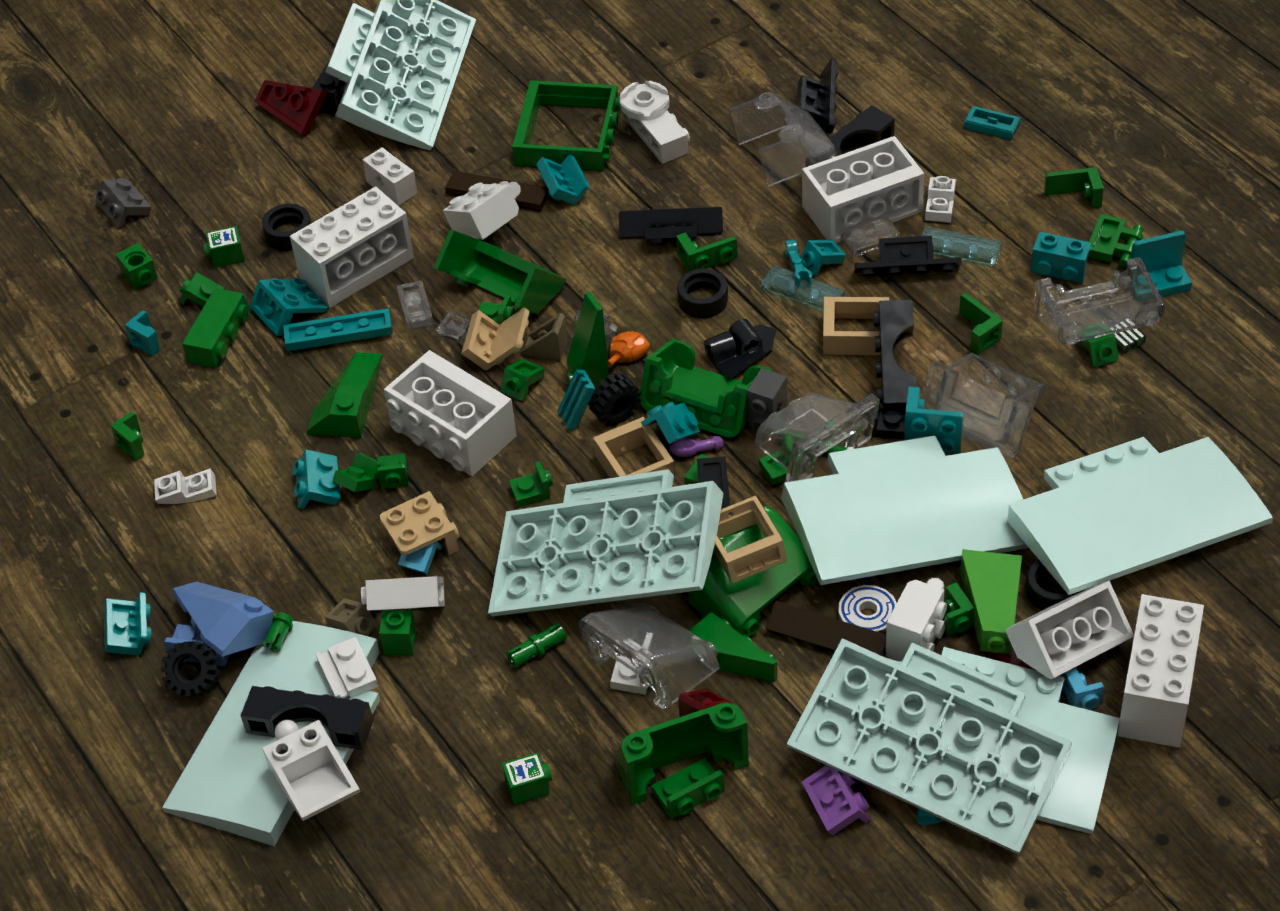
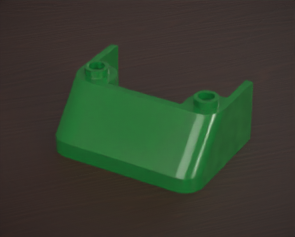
(498, 271)

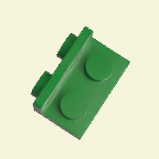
(689, 788)

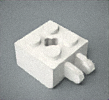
(483, 208)
(916, 618)

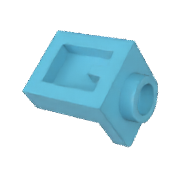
(421, 559)
(1079, 693)

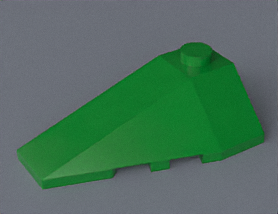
(589, 343)
(348, 399)

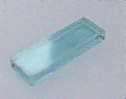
(964, 245)
(782, 283)

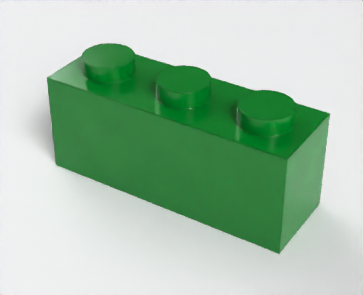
(215, 327)

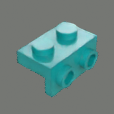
(563, 180)
(1060, 257)
(674, 421)
(315, 478)
(126, 625)

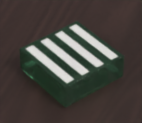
(1129, 340)

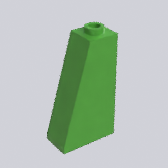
(992, 588)

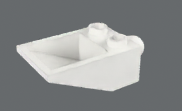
(308, 768)

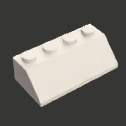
(1071, 631)

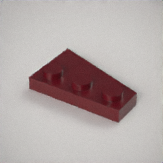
(291, 103)

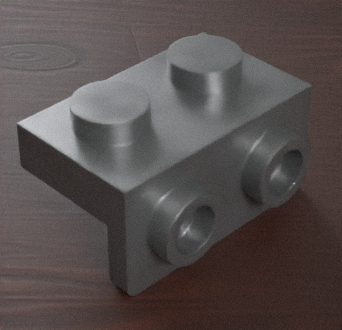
(121, 199)

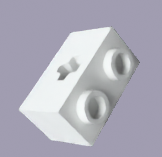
(390, 176)

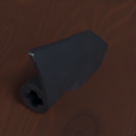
(739, 347)

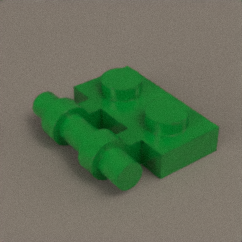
(1107, 236)

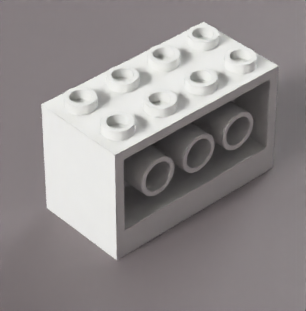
(862, 188)
(352, 246)
(450, 413)
(1160, 670)

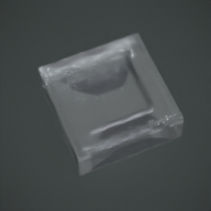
(453, 327)

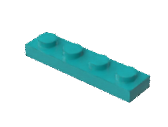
(337, 329)

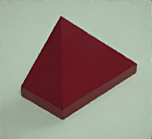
(698, 700)

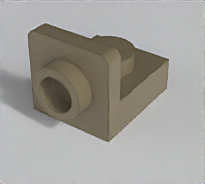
(351, 617)

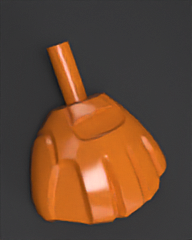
(627, 347)

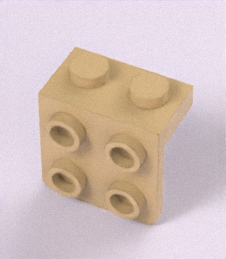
(491, 342)
(419, 525)

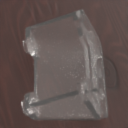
(1099, 309)
(652, 647)

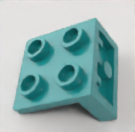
(1163, 261)
(279, 299)
(926, 422)

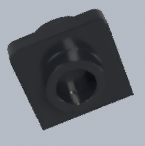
(889, 424)

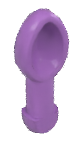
(690, 447)

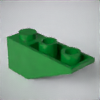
(736, 651)

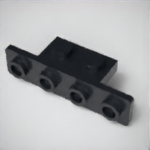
(819, 97)
(667, 223)
(906, 254)

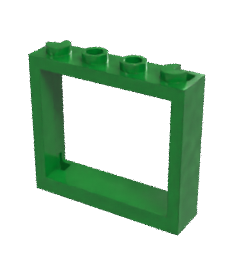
(566, 95)

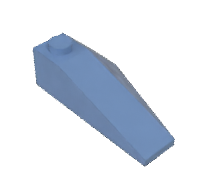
(225, 617)

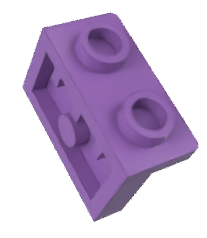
(836, 798)

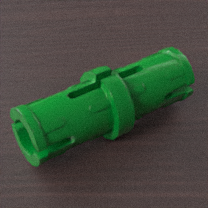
(536, 645)

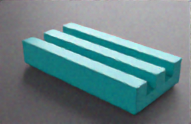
(992, 122)
(576, 399)

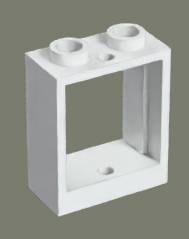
(403, 593)

